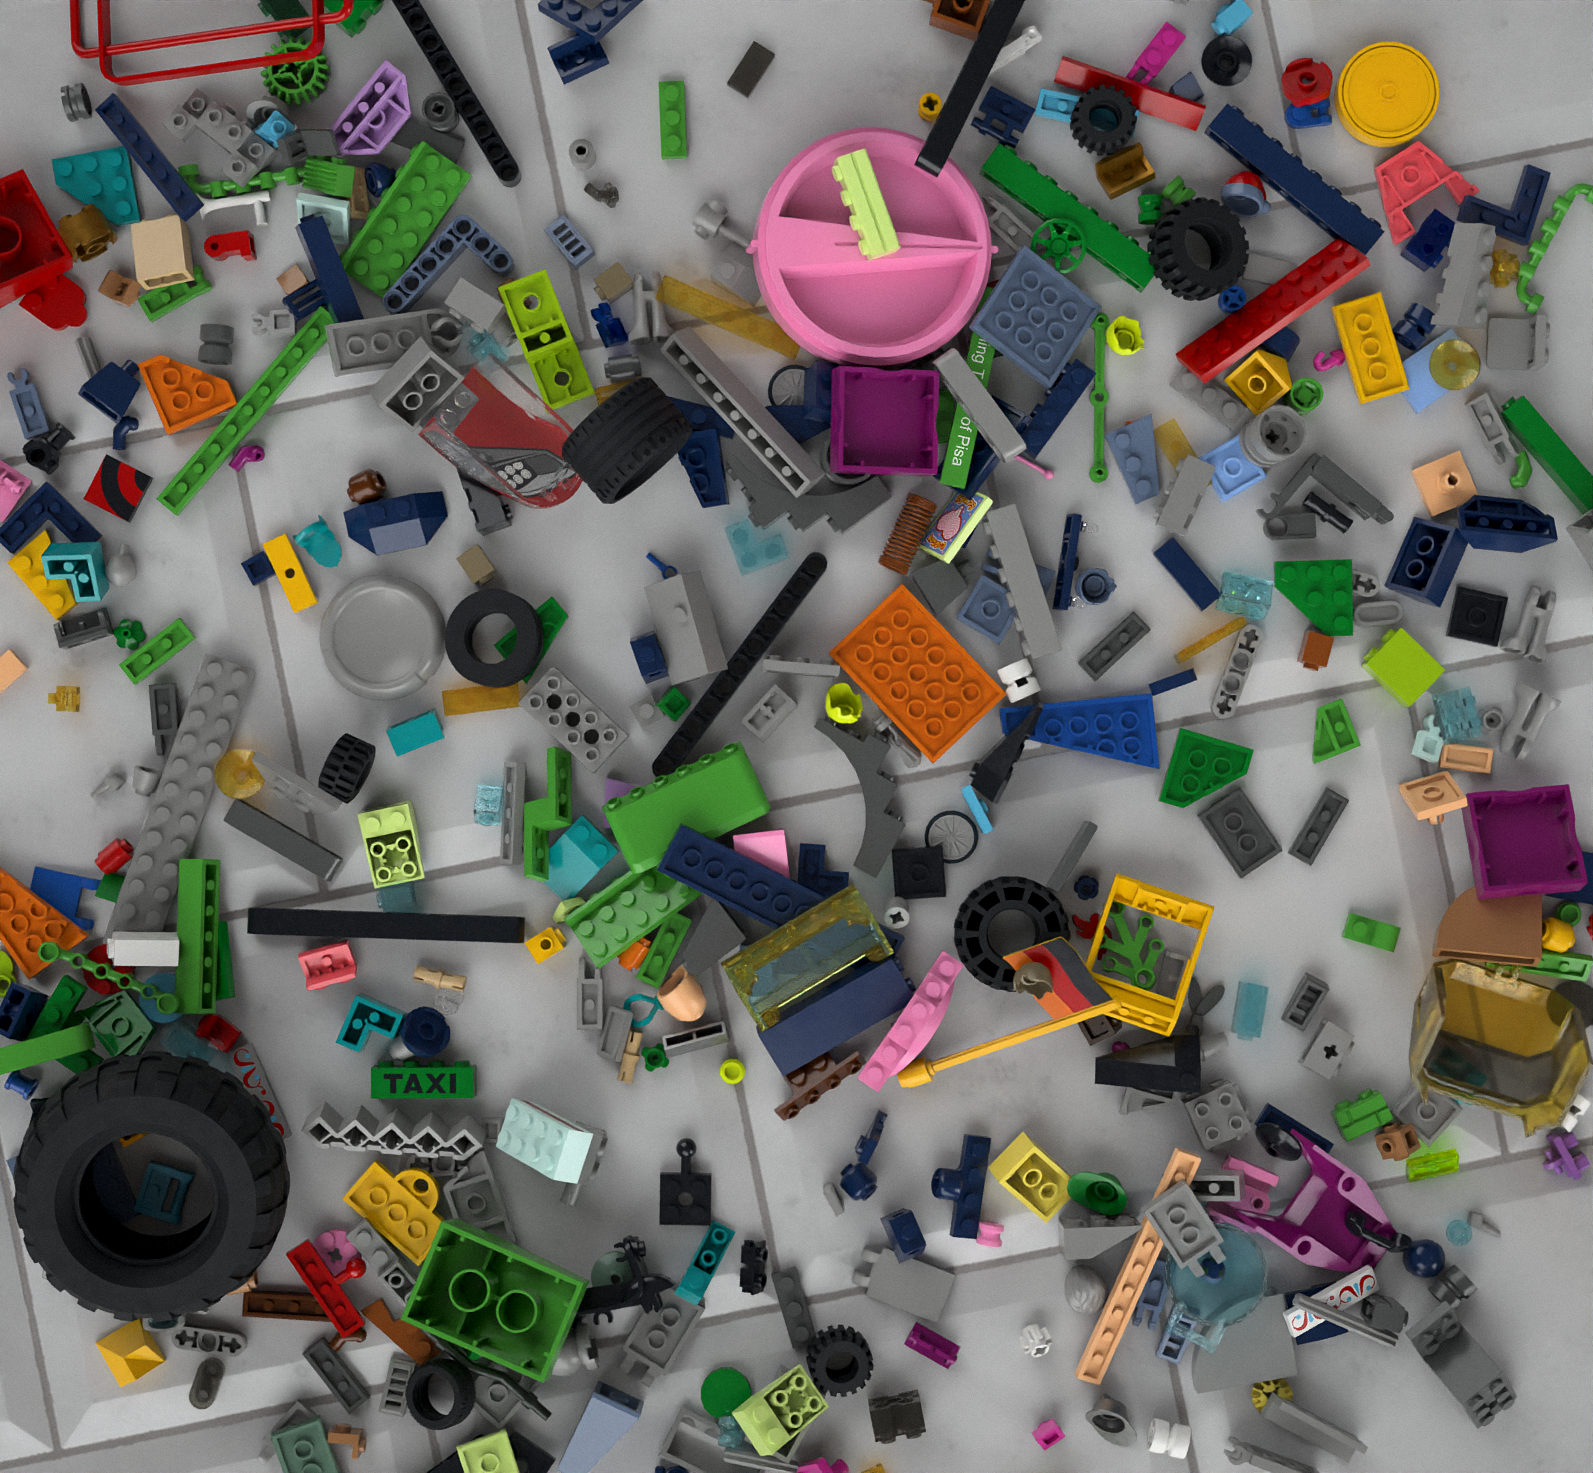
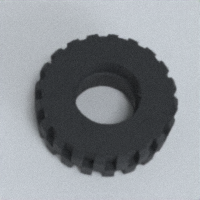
(988, 901)

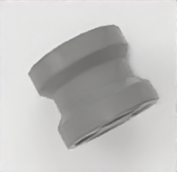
(891, 908)

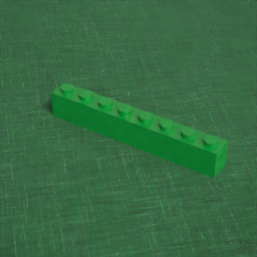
(1048, 201)

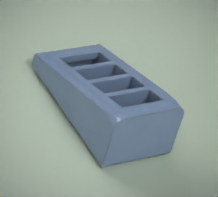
(582, 257)
(1164, 1341)

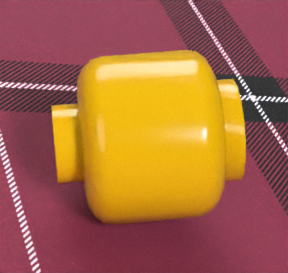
(1557, 935)

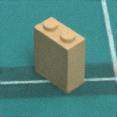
(162, 252)

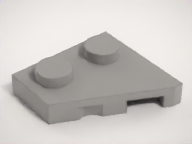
(1146, 1099)

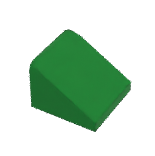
(110, 887)

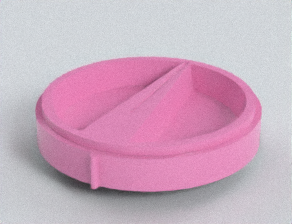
(881, 308)

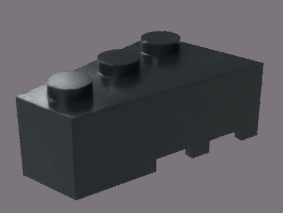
(486, 505)

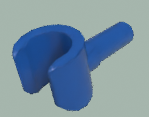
(661, 566)

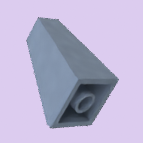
(602, 1424)

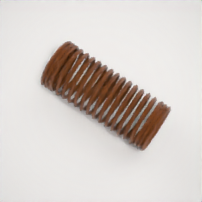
(895, 564)

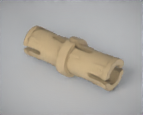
(439, 978)
(630, 1056)

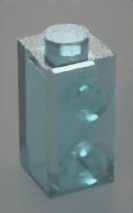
(1249, 1010)

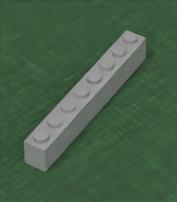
(742, 411)

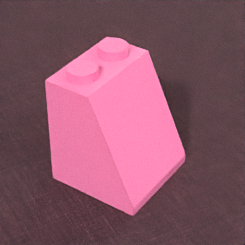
(766, 848)

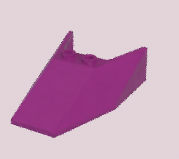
(1314, 1219)

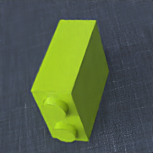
(1402, 666)

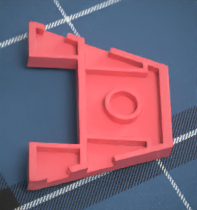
(1411, 177)

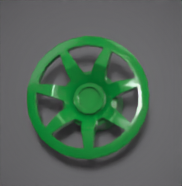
(1059, 245)

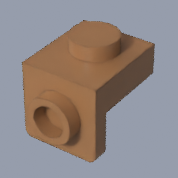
(120, 289)
(344, 1434)

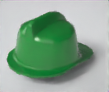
(1098, 1191)

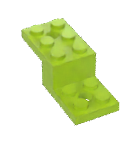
(546, 340)

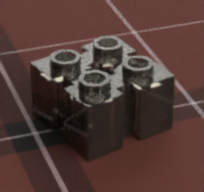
(896, 1416)

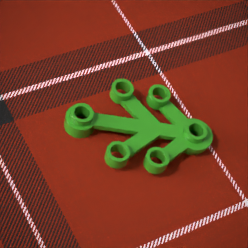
(1131, 950)

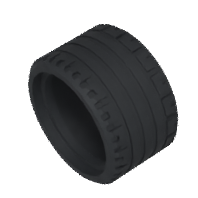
(626, 440)

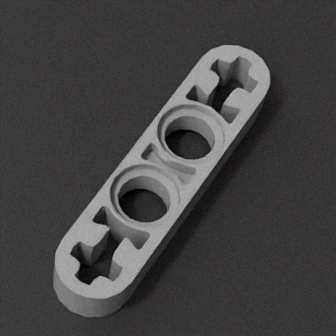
(1240, 673)

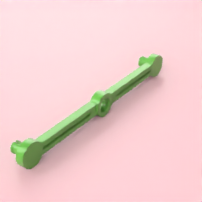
(1099, 472)

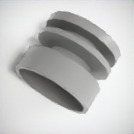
(1272, 436)

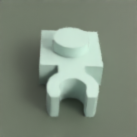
(1427, 742)

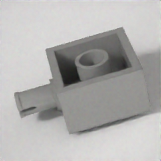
(590, 1165)

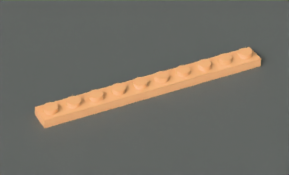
(1131, 1279)

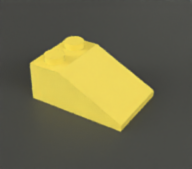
(1032, 1177)

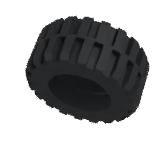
(1225, 243)

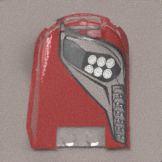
(504, 437)

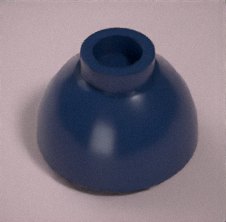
(378, 178)

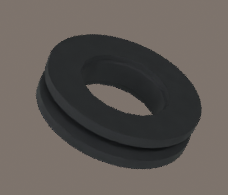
(460, 635)

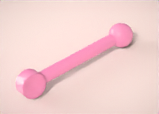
(1048, 474)

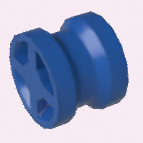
(1235, 295)

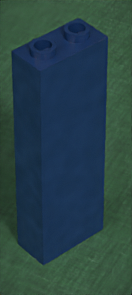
(837, 1013)

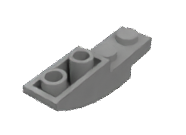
(384, 1258)

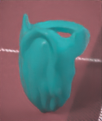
(320, 543)

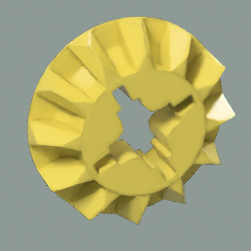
(1260, 1399)

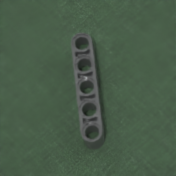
(283, 839)

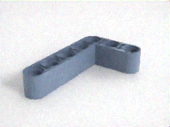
(445, 260)

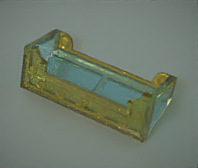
(805, 954)

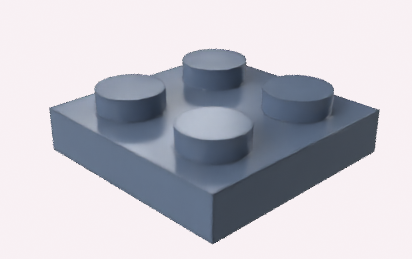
(987, 610)

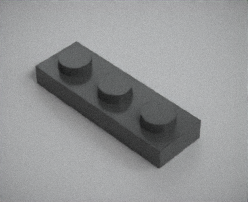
(793, 1307)

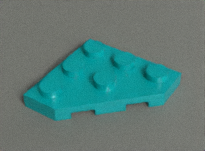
(101, 180)

